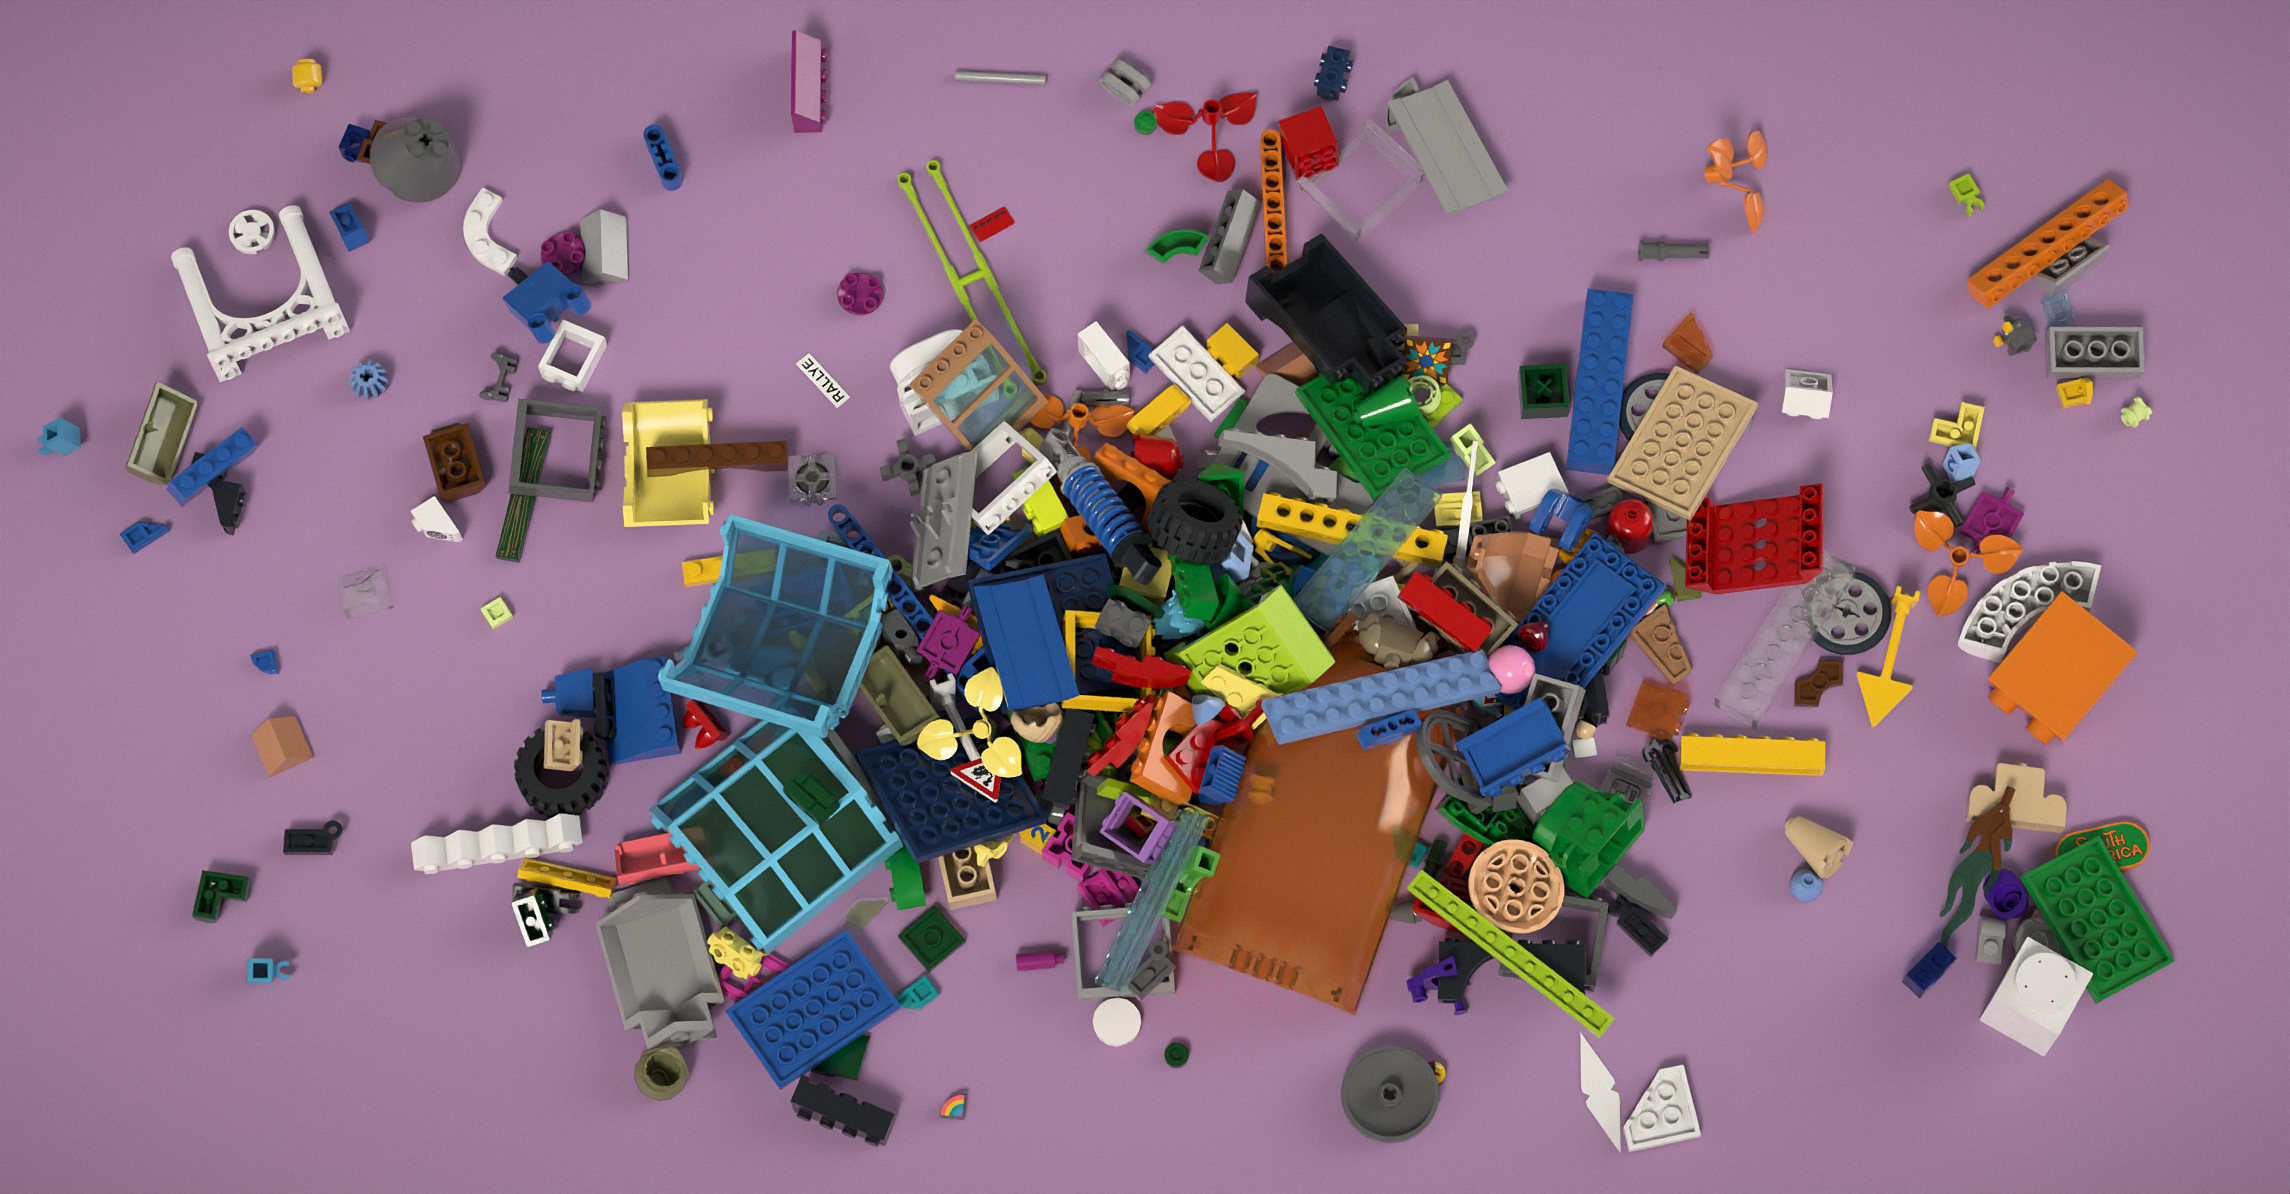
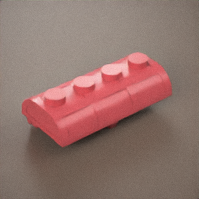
(649, 859)

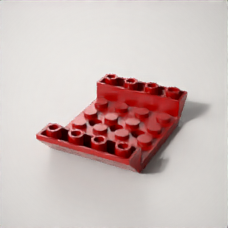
(1725, 536)

